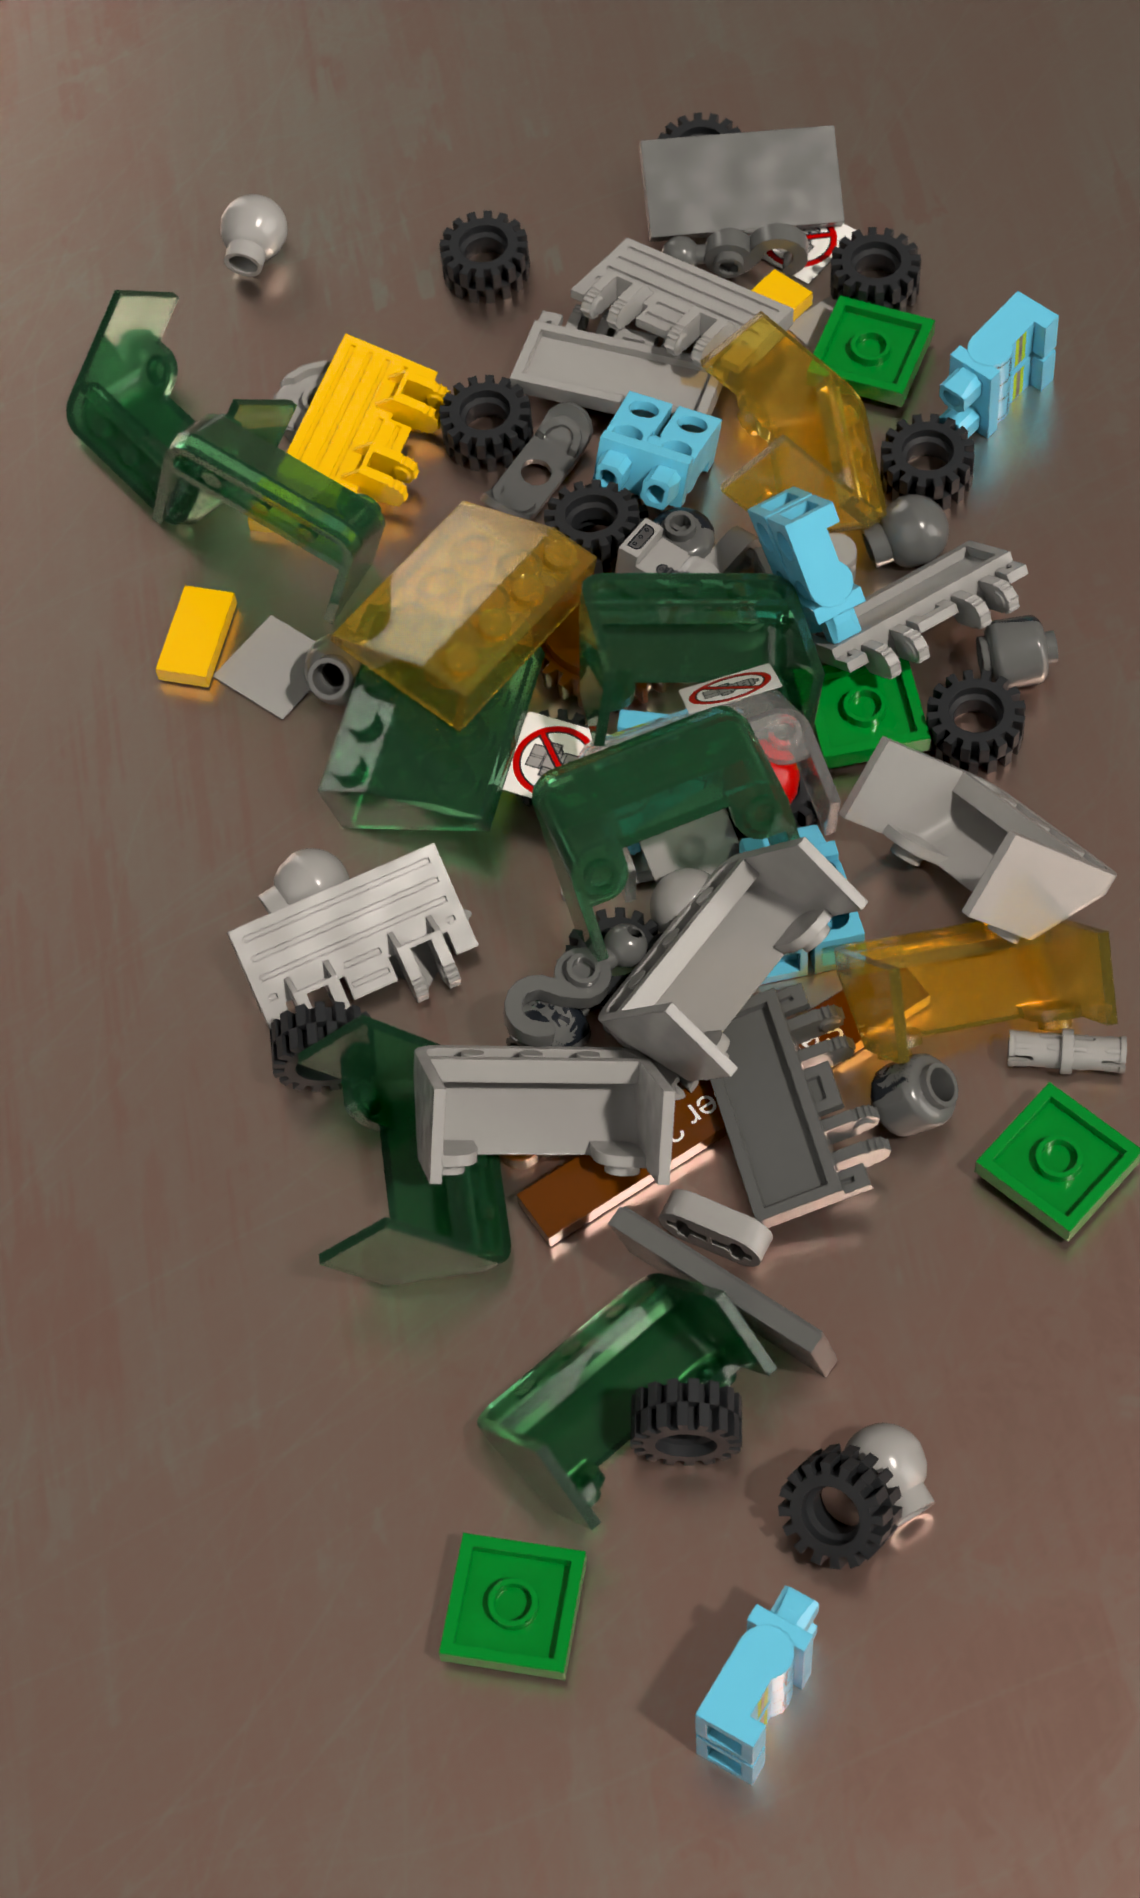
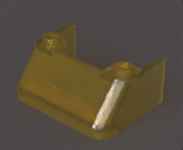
(808, 418)
(973, 978)

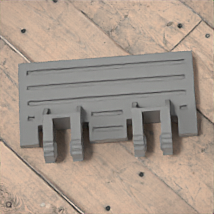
(671, 299)
(606, 365)
(891, 619)
(353, 933)

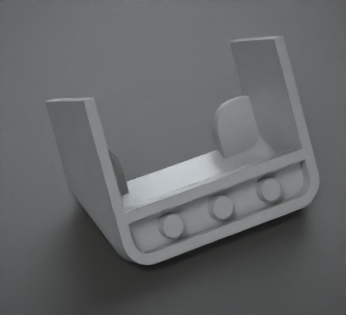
(1011, 859)
(722, 951)
(542, 1104)

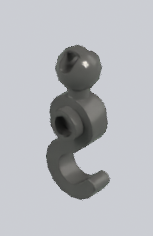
(734, 252)
(576, 983)

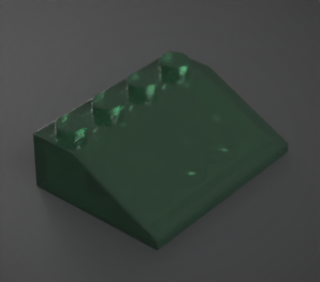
(412, 769)

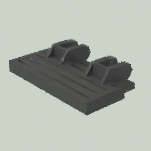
(777, 1107)

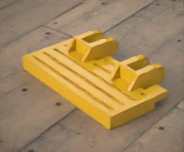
(365, 419)

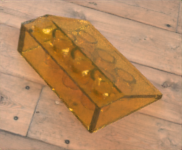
(467, 609)

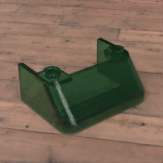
(126, 407)
(277, 494)
(690, 632)
(648, 788)
(431, 1227)
(577, 1400)

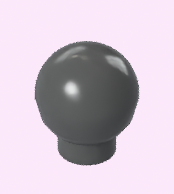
(909, 534)
(330, 672)

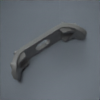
(556, 446)

